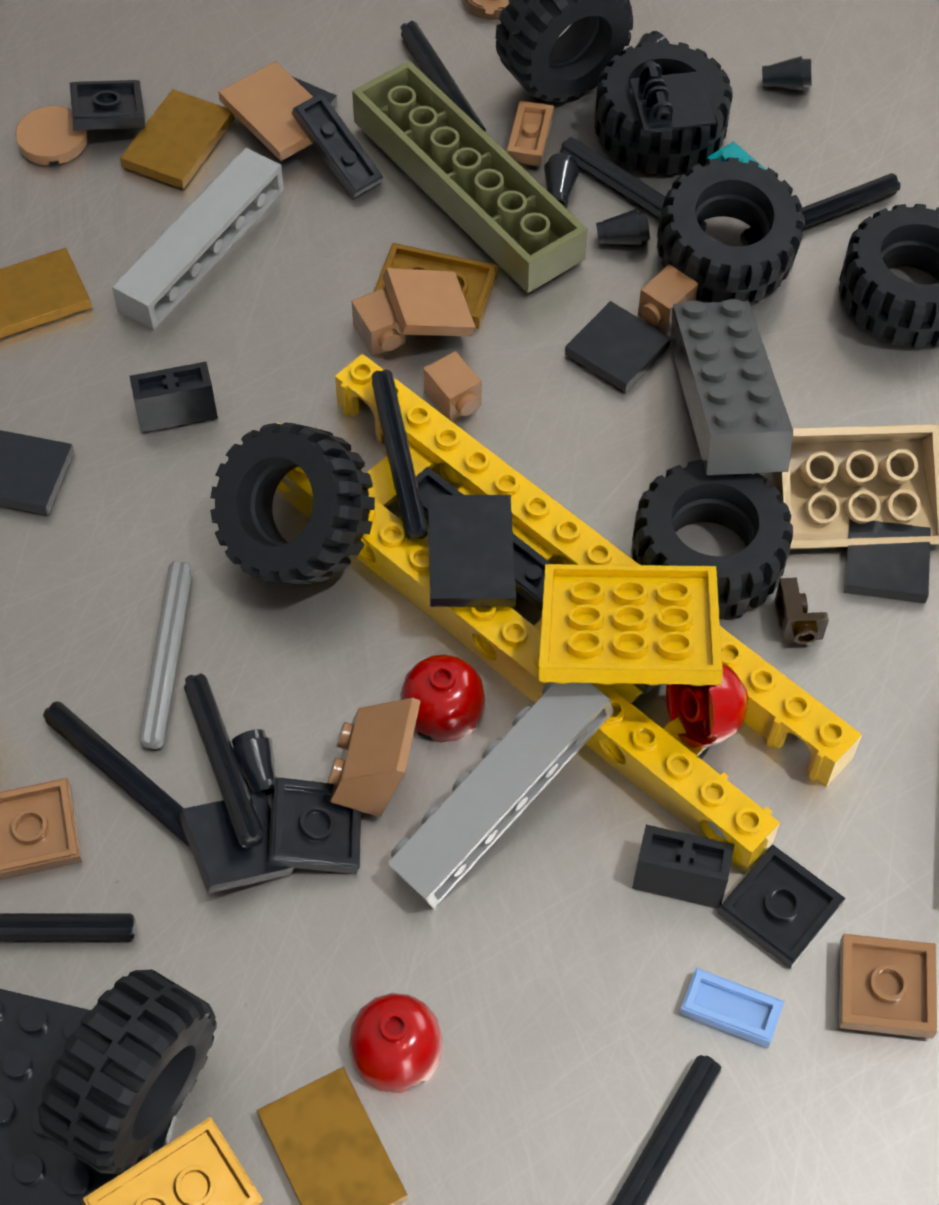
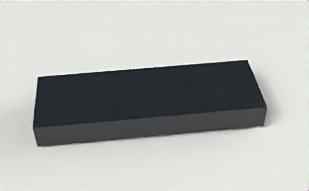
(337, 145)

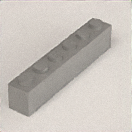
(198, 238)
(499, 788)

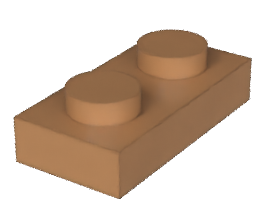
(530, 132)

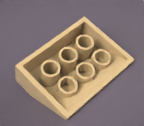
(861, 477)

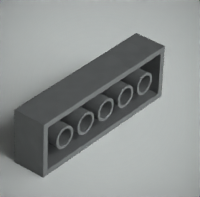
(730, 388)

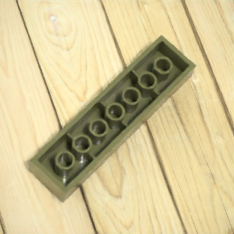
(470, 176)

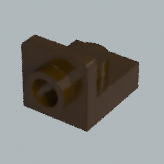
(793, 615)

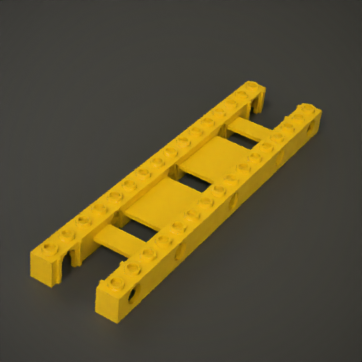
(510, 644)

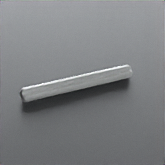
(165, 656)

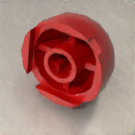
(449, 697)
(708, 711)
(395, 1042)

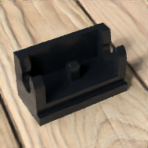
(173, 397)
(683, 866)

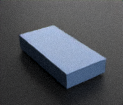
(732, 1007)

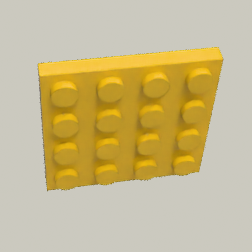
(630, 625)

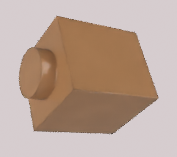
(661, 293)
(377, 322)
(453, 386)

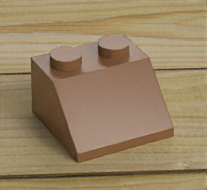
(373, 755)

